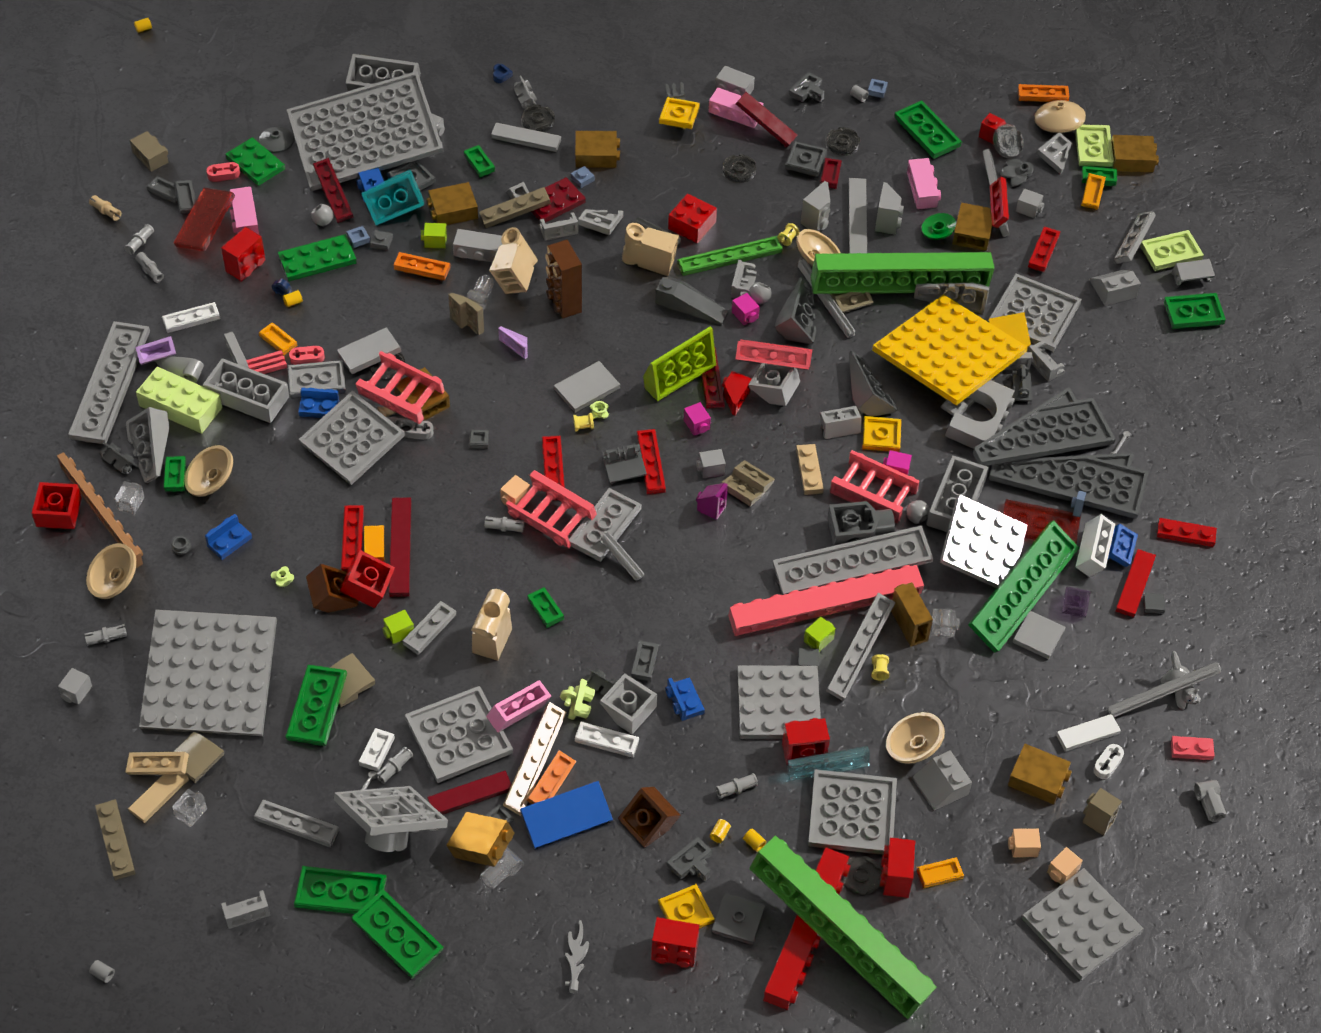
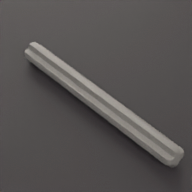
(829, 303)
(1164, 689)

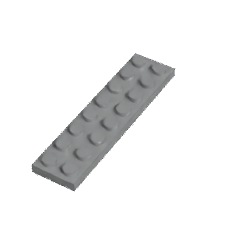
(108, 383)
(853, 560)

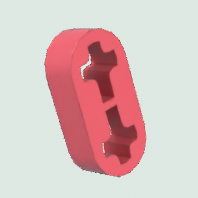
(223, 172)
(306, 355)

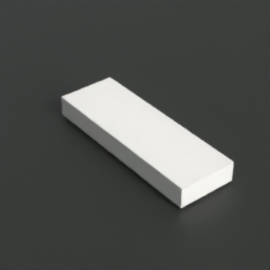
(191, 317)
(1088, 732)
(606, 739)

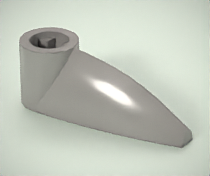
(184, 367)

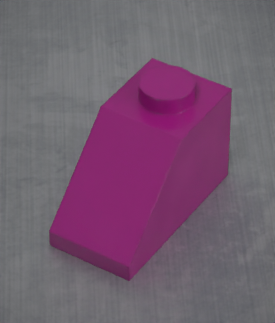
(712, 500)

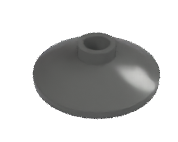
(276, 139)

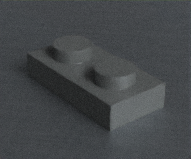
(645, 661)

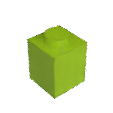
(434, 235)
(397, 626)
(819, 634)

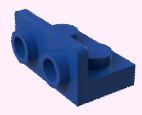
(317, 402)
(227, 537)
(1122, 545)
(684, 698)

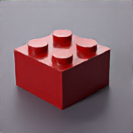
(692, 218)
(243, 254)
(56, 505)
(367, 579)
(805, 738)
(897, 867)
(675, 942)

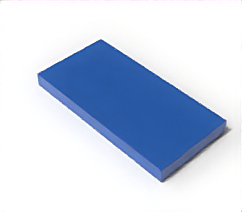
(566, 814)

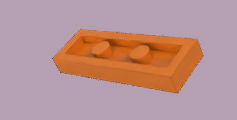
(1042, 93)
(421, 266)
(552, 778)

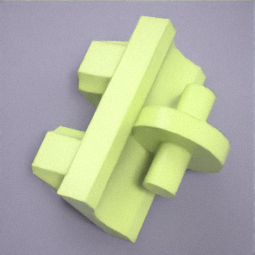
(576, 697)

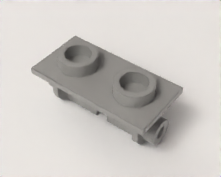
(523, 89)

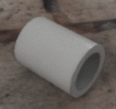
(859, 93)
(101, 971)

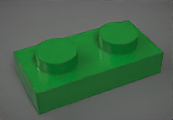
(479, 161)
(1110, 174)
(175, 474)
(545, 607)

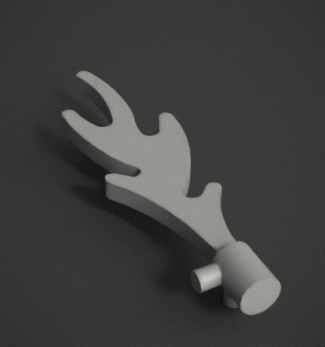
(578, 954)

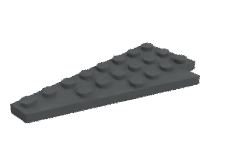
(1049, 429)
(1105, 478)

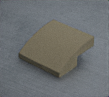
(852, 300)
(466, 312)
(748, 483)
(357, 679)
(201, 757)

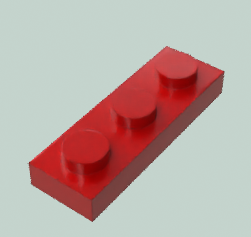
(999, 202)
(1044, 249)
(1186, 532)

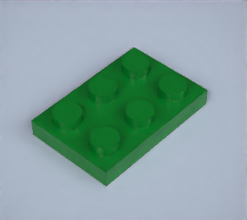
(255, 161)
(1194, 310)

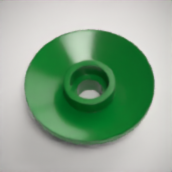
(939, 226)

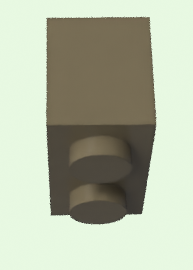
(149, 151)
(1101, 811)

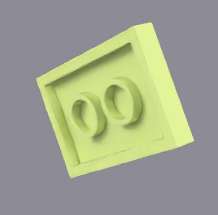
(1094, 145)
(1171, 249)

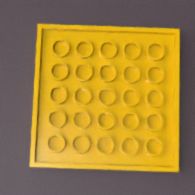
(949, 349)

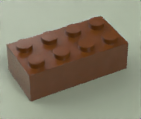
(564, 279)

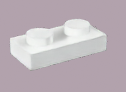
(376, 750)

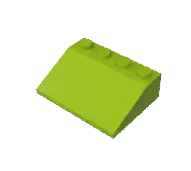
(681, 365)

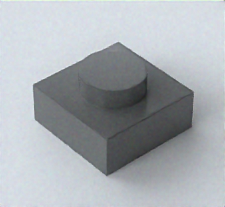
(381, 240)

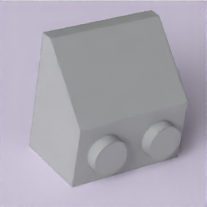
(816, 208)
(889, 211)
(1116, 286)
(775, 383)
(629, 703)
(942, 780)

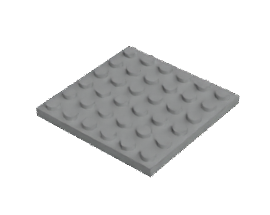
(208, 673)

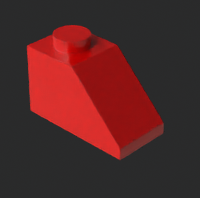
(989, 126)
(735, 390)

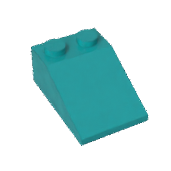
(393, 197)

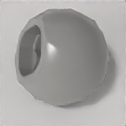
(322, 215)
(760, 293)
(917, 511)

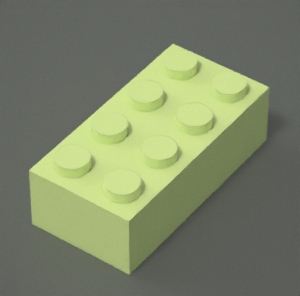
(182, 399)

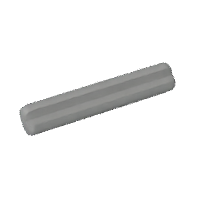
(622, 556)

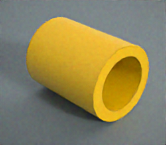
(142, 25)
(292, 298)
(720, 831)
(755, 840)

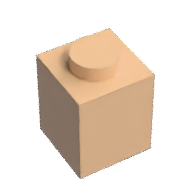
(514, 490)
(1025, 842)
(1064, 866)

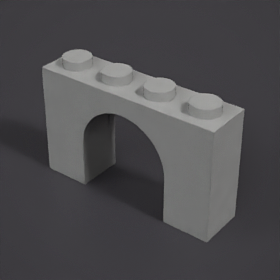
(971, 432)

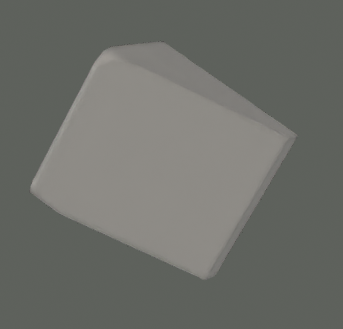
(517, 190)

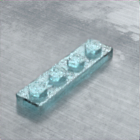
(832, 761)

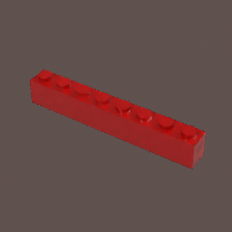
(802, 939)

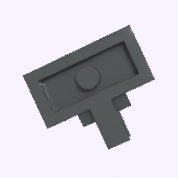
(808, 87)
(691, 860)

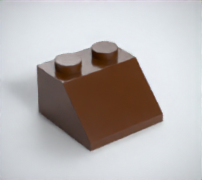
(325, 587)
(648, 816)

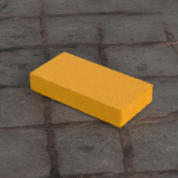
(1093, 191)
(277, 338)
(374, 541)
(940, 873)

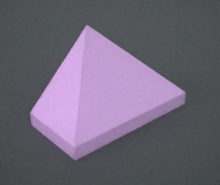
(514, 341)
(155, 350)

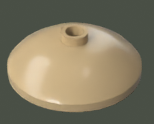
(1060, 116)
(813, 242)
(209, 471)
(111, 571)
(915, 738)

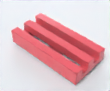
(265, 362)

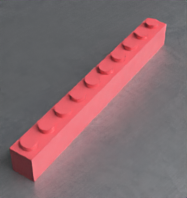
(820, 601)

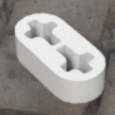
(1105, 759)

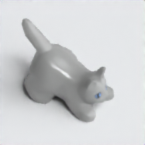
(1187, 694)

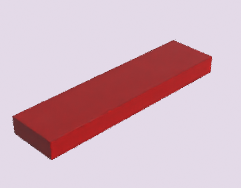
(650, 454)
(553, 459)
(352, 534)
(1135, 583)

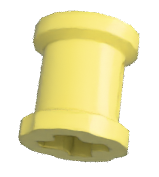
(788, 234)
(583, 422)
(880, 667)

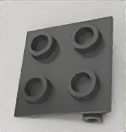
(624, 463)

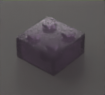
(1076, 601)

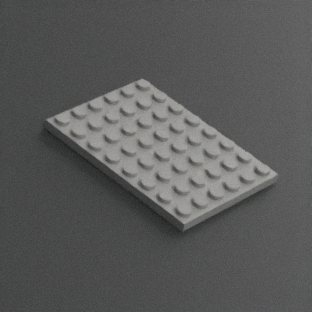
(366, 129)

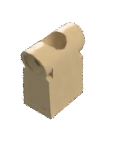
(649, 248)
(513, 262)
(492, 625)

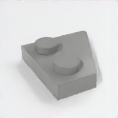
(1055, 152)
(600, 220)

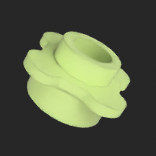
(599, 409)
(282, 581)

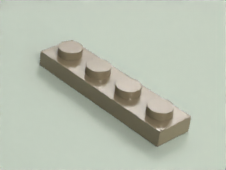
(515, 207)
(115, 839)

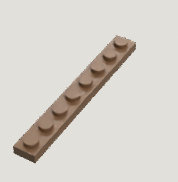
(97, 505)

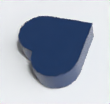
(501, 73)
(281, 287)

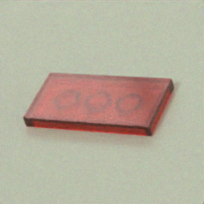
(204, 219)
(1038, 517)

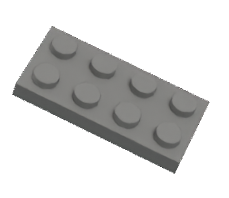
(613, 516)

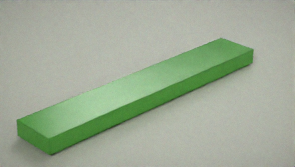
(729, 255)

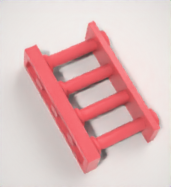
(773, 354)
(399, 404)
(554, 491)
(853, 493)

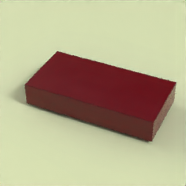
(831, 172)

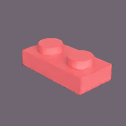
(1192, 748)

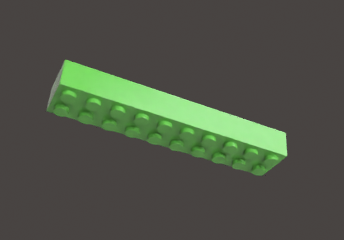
(897, 271)
(842, 927)

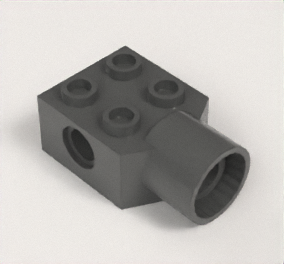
(858, 521)

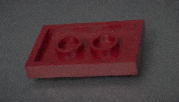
(563, 198)

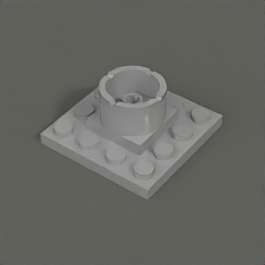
(390, 815)

